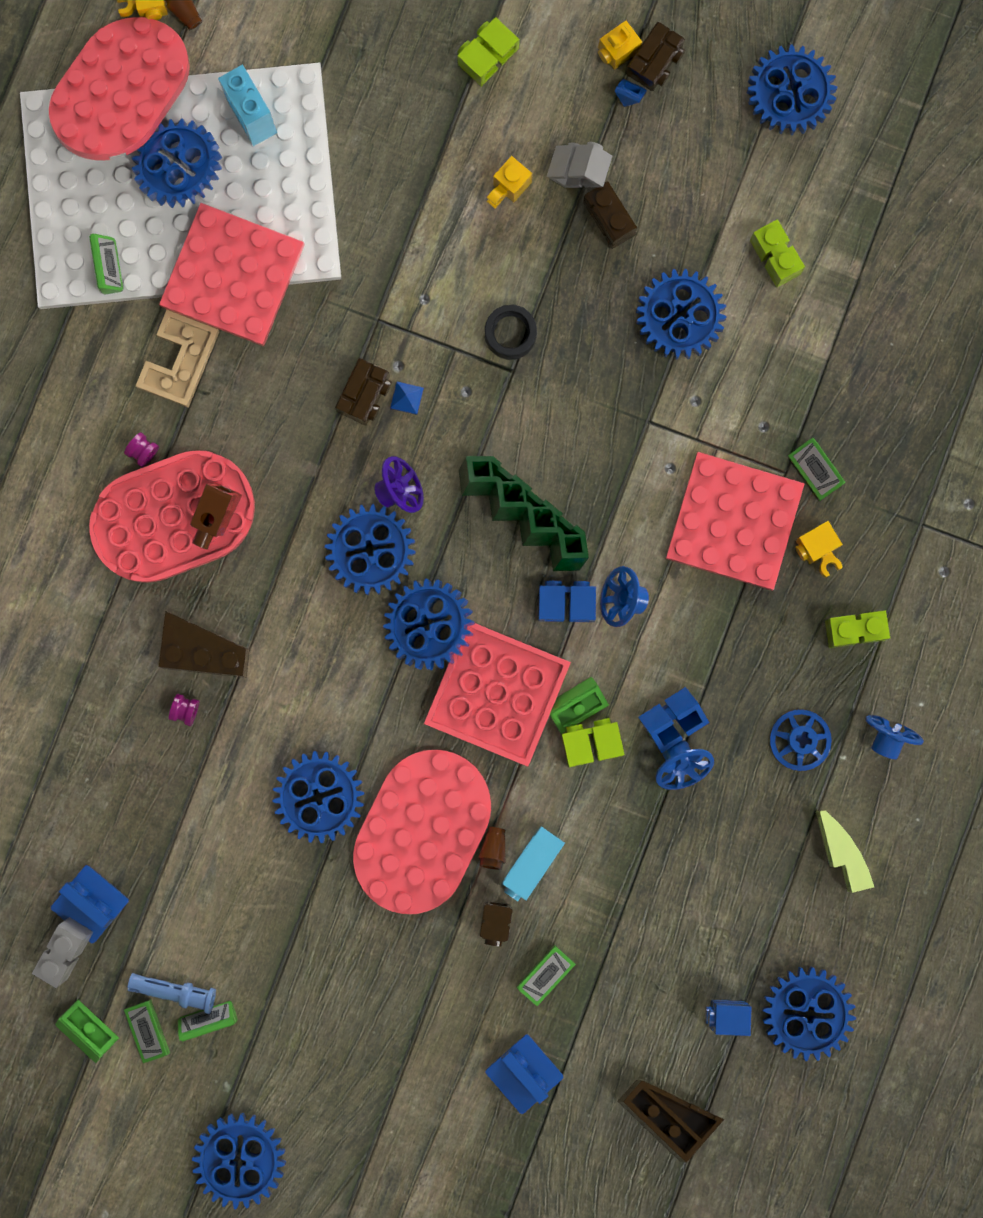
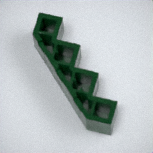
(514, 501)

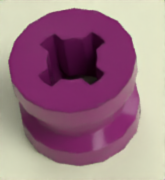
(141, 449)
(184, 709)

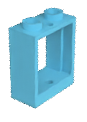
(248, 105)
(532, 864)

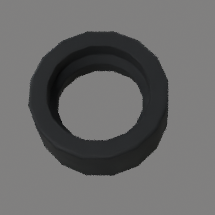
(508, 311)

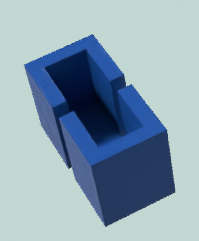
(552, 602)
(659, 719)
(729, 1017)

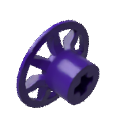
(395, 487)

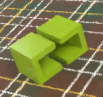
(493, 45)
(785, 261)
(847, 629)
(606, 740)

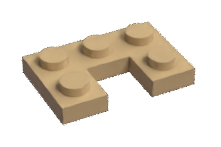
(196, 346)

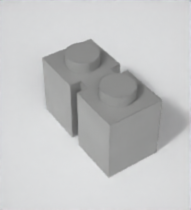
(579, 165)
(65, 944)

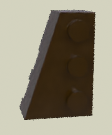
(199, 650)
(671, 1120)

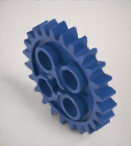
(767, 94)
(192, 143)
(665, 296)
(365, 524)
(434, 648)
(327, 821)
(811, 988)
(214, 1158)

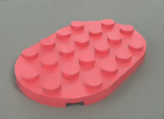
(119, 88)
(146, 517)
(422, 832)

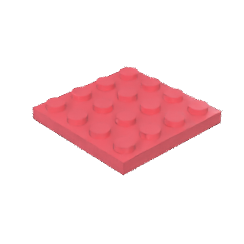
(232, 274)
(735, 521)
(498, 694)

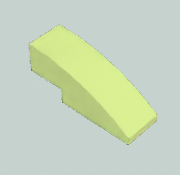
(844, 853)

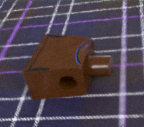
(221, 504)

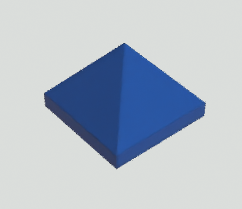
(629, 92)
(406, 398)

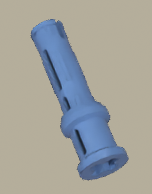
(184, 994)

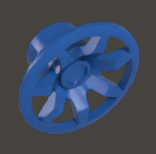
(627, 597)
(801, 740)
(890, 740)
(682, 761)

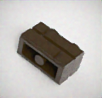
(655, 57)
(610, 215)
(363, 392)
(496, 923)

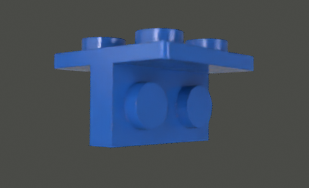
(90, 902)
(524, 1074)

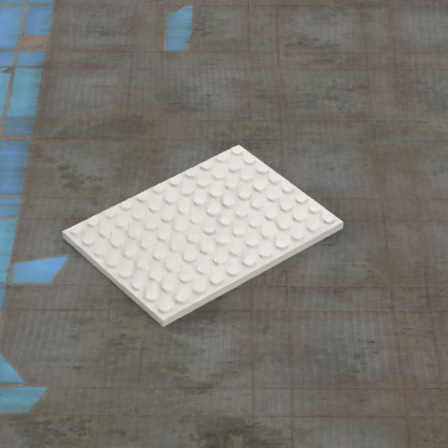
(273, 184)

